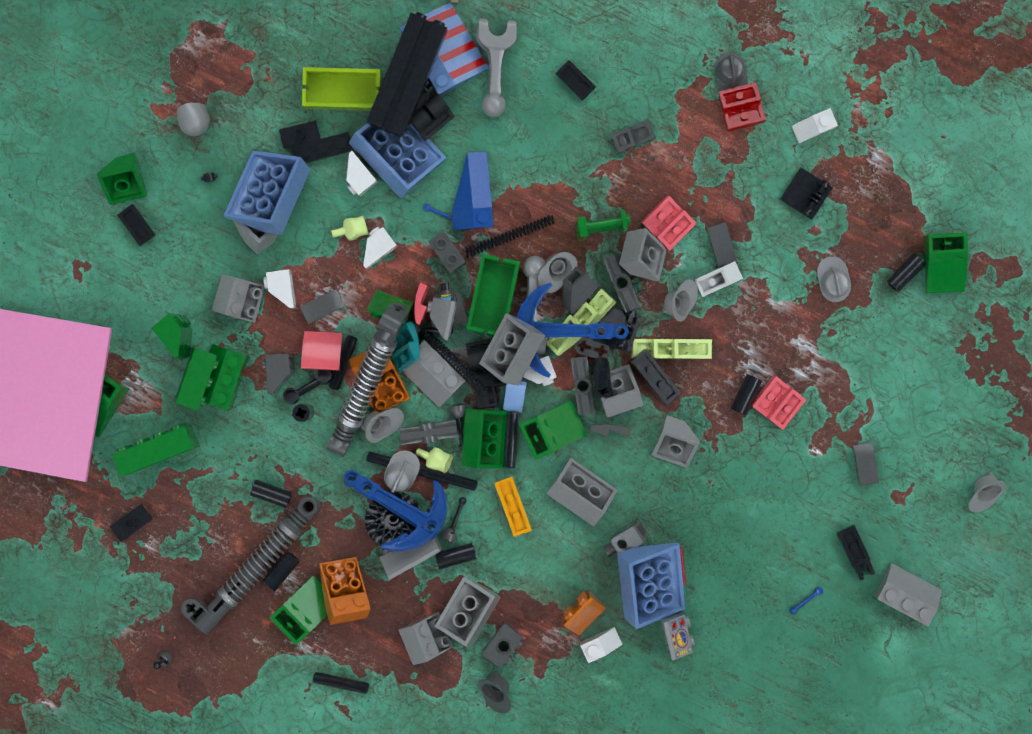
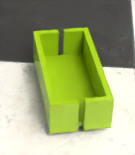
(340, 88)

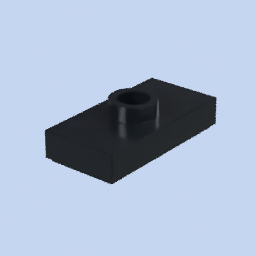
(575, 80)
(299, 134)
(136, 225)
(131, 522)

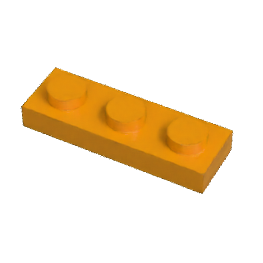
(513, 506)

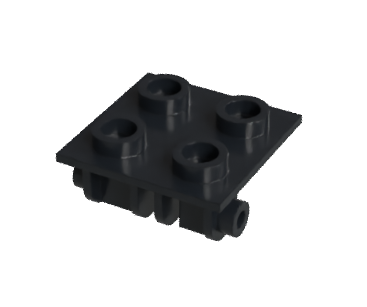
(806, 193)
(616, 317)

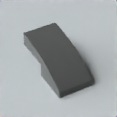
(633, 136)
(721, 243)
(321, 306)
(604, 429)
(865, 464)

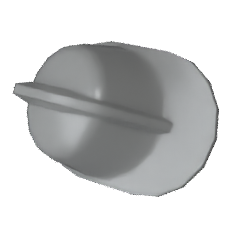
(556, 270)
(834, 279)
(681, 301)
(382, 424)
(401, 471)
(986, 492)

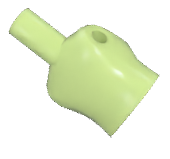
(352, 228)
(436, 459)

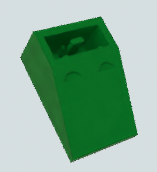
(945, 262)
(382, 300)
(111, 397)
(553, 429)
(301, 611)

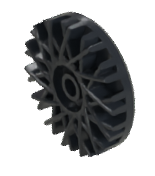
(379, 522)

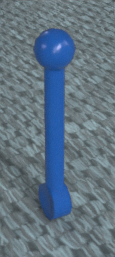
(427, 207)
(818, 591)

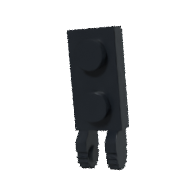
(855, 550)

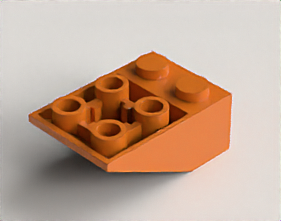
(390, 389)
(344, 591)
(583, 612)

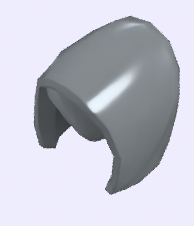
(193, 119)

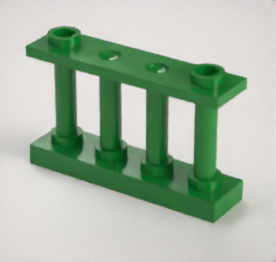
(585, 228)

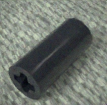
(906, 272)
(602, 377)
(746, 394)
(297, 409)
(271, 493)
(455, 556)
(281, 571)

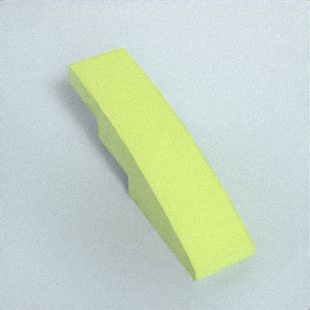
(587, 314)
(674, 348)

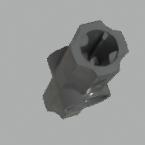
(626, 295)
(583, 398)
(428, 432)

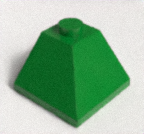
(122, 179)

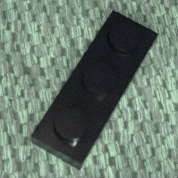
(324, 148)
(655, 376)

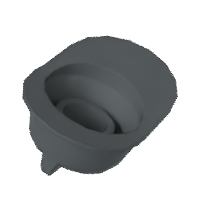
(730, 71)
(495, 692)

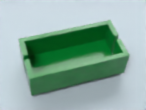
(492, 294)
(160, 448)

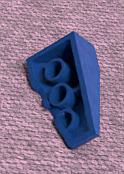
(473, 198)

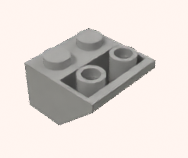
(238, 298)
(424, 640)

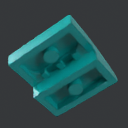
(406, 348)

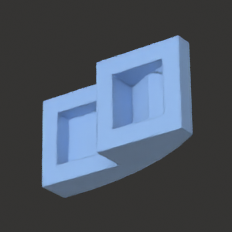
(514, 397)

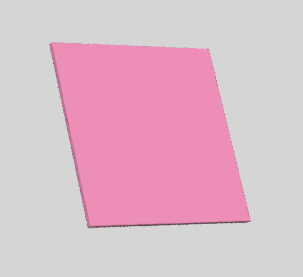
(50, 392)

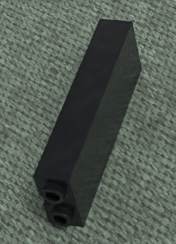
(407, 74)

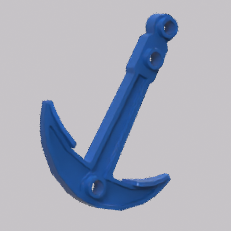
(553, 330)
(404, 510)

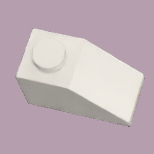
(814, 125)
(358, 176)
(378, 246)
(718, 279)
(281, 286)
(534, 376)
(600, 644)

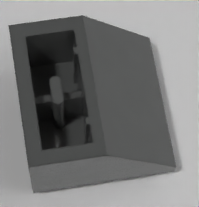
(278, 370)

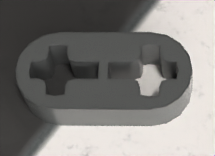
(591, 353)

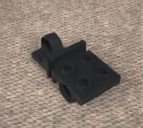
(431, 113)
(475, 352)

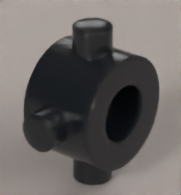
(209, 177)

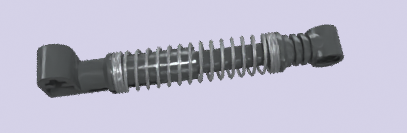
(382, 344)
(251, 571)

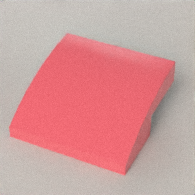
(668, 222)
(420, 310)
(321, 350)
(778, 402)

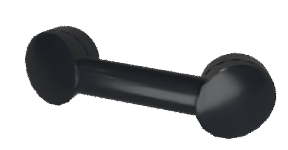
(292, 395)

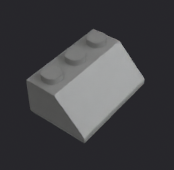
(512, 349)
(434, 375)
(582, 492)
(401, 561)
(908, 594)
(467, 611)

